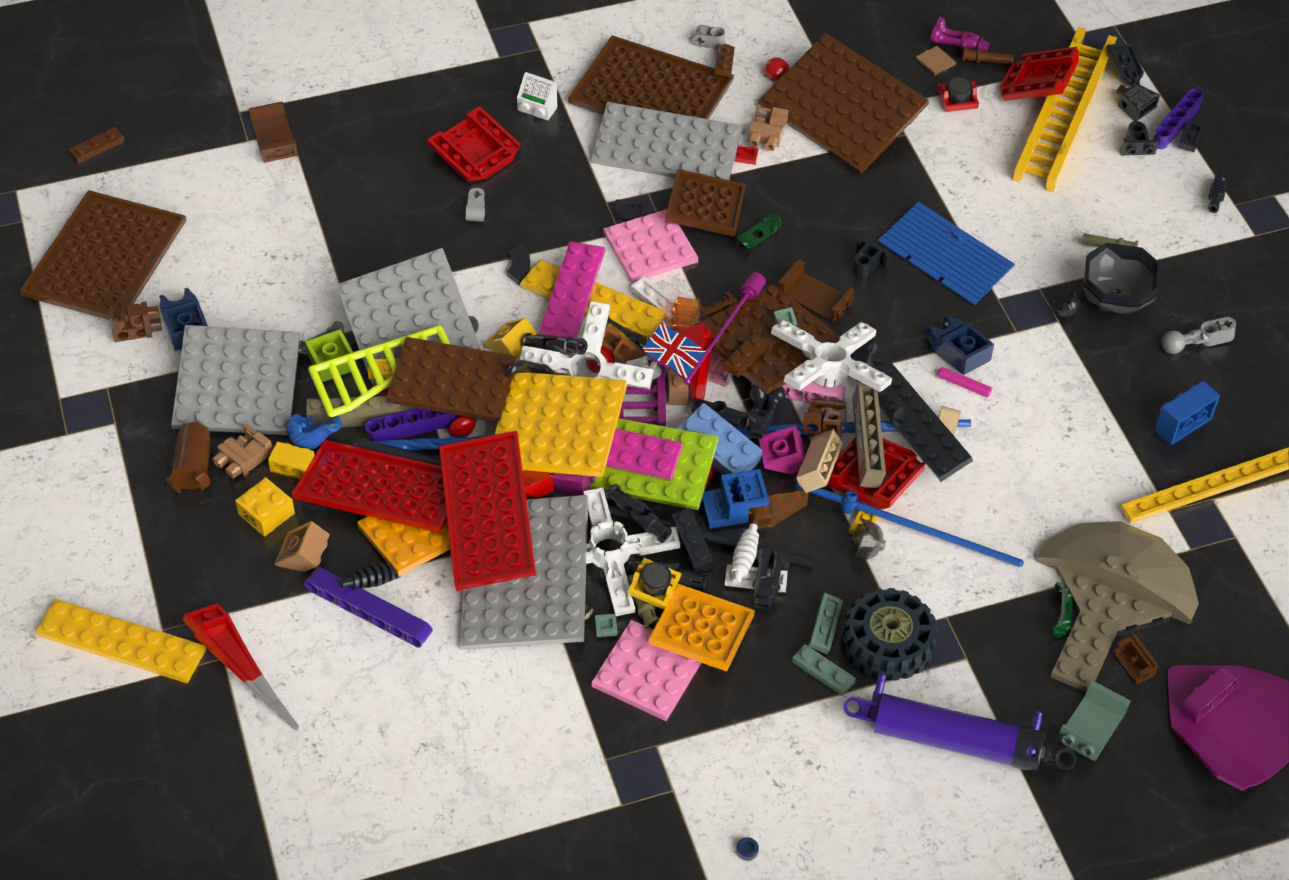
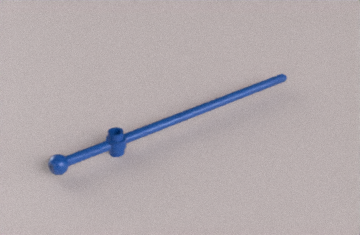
(849, 503)

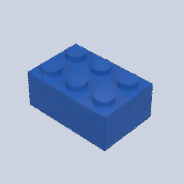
(1186, 412)

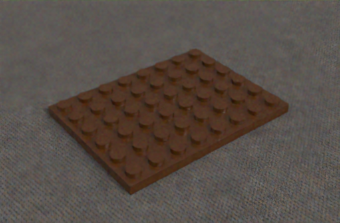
(649, 80)
(844, 102)
(103, 255)

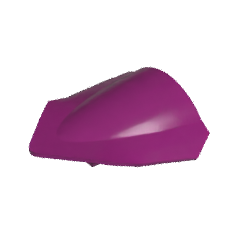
(1232, 720)

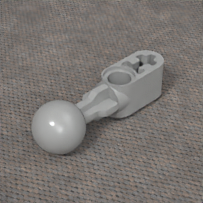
(1209, 334)

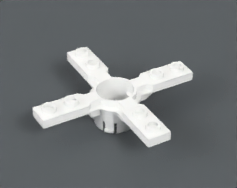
(594, 335)
(830, 359)
(614, 560)

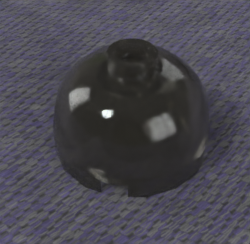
(867, 540)

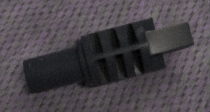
(1217, 192)

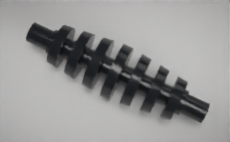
(370, 576)

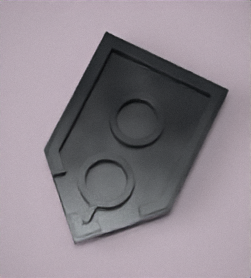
(1126, 62)

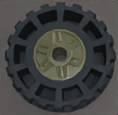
(889, 634)

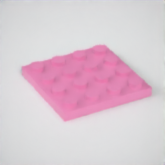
(650, 246)
(645, 673)

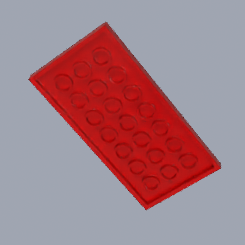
(375, 486)
(487, 511)

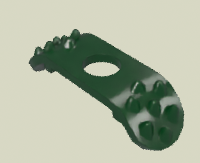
(767, 227)
(1064, 621)

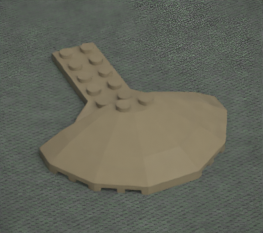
(1116, 582)

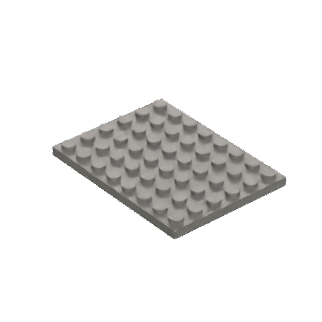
(541, 606)

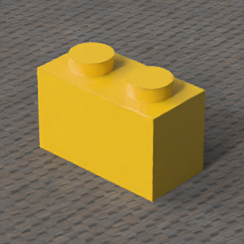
(290, 460)

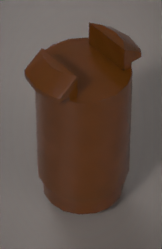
(190, 458)

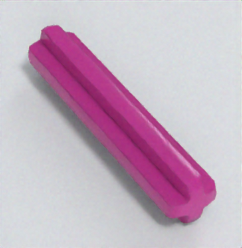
(965, 382)

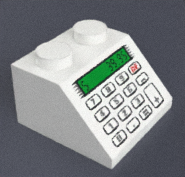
(537, 96)

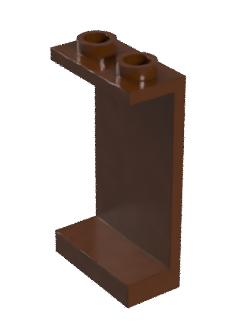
(273, 132)
(815, 294)

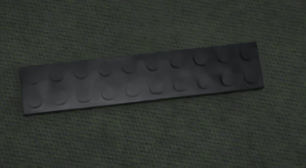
(914, 418)

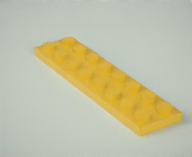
(625, 310)
(121, 640)

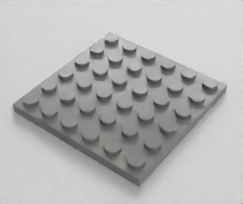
(406, 301)
(236, 379)

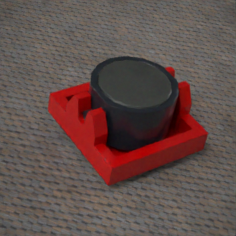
(958, 94)

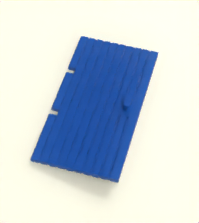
(946, 252)

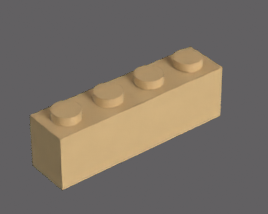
(819, 461)

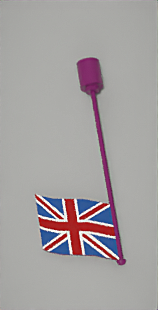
(683, 354)

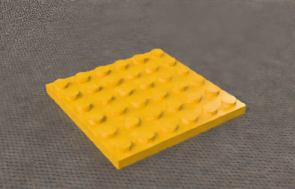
(563, 421)

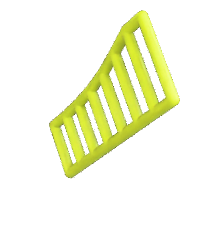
(368, 354)

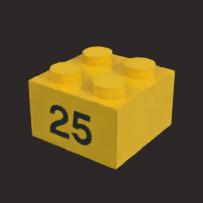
(265, 506)

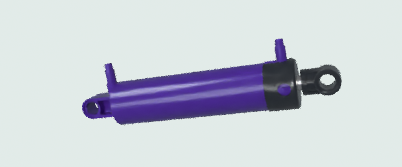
(959, 731)

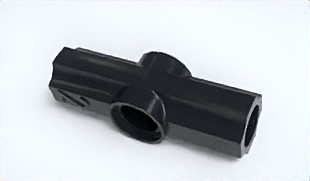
(732, 416)

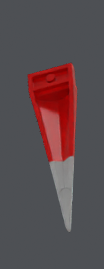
(219, 635)

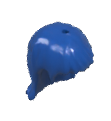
(310, 435)

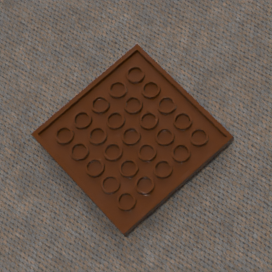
(757, 318)

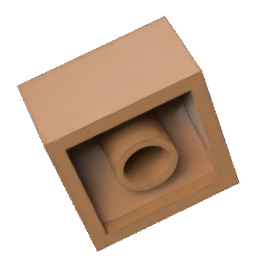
(303, 548)

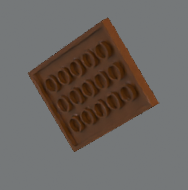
(451, 379)

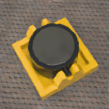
(654, 583)

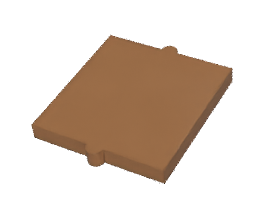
(935, 60)

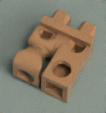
(768, 128)
(243, 453)

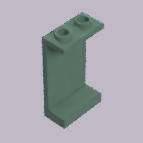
(1094, 721)

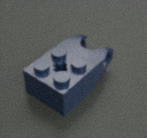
(181, 313)
(960, 344)

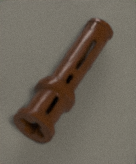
(993, 57)

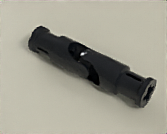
(551, 342)
(638, 513)
(687, 578)

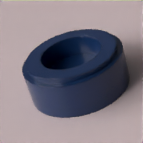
(747, 849)

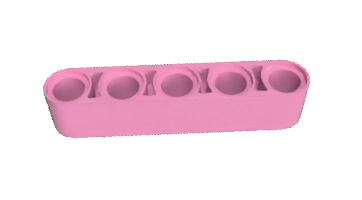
(814, 392)

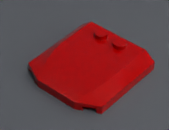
(1040, 74)
(475, 146)
(900, 467)

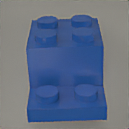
(734, 498)

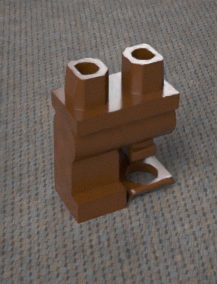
(136, 323)
(830, 413)

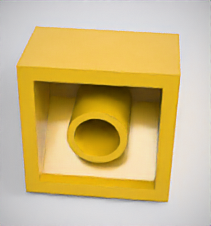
(508, 337)

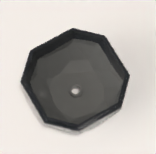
(1121, 278)

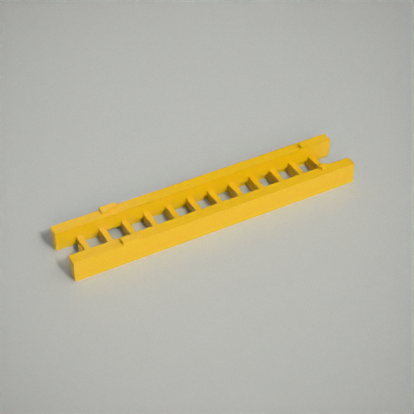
(1075, 119)

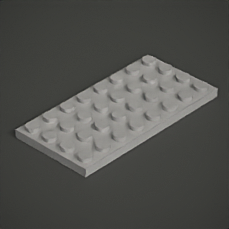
(665, 142)

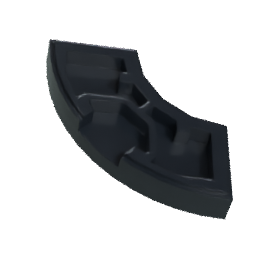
(520, 263)

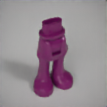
(944, 35)

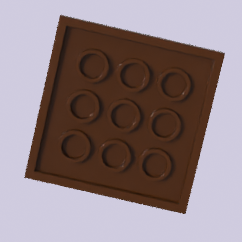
(705, 202)

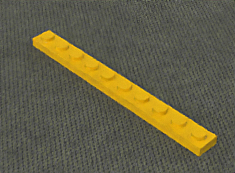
(1206, 486)

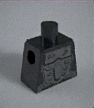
(1137, 100)

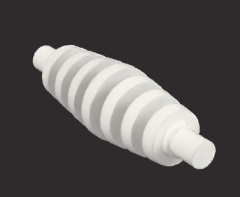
(744, 554)

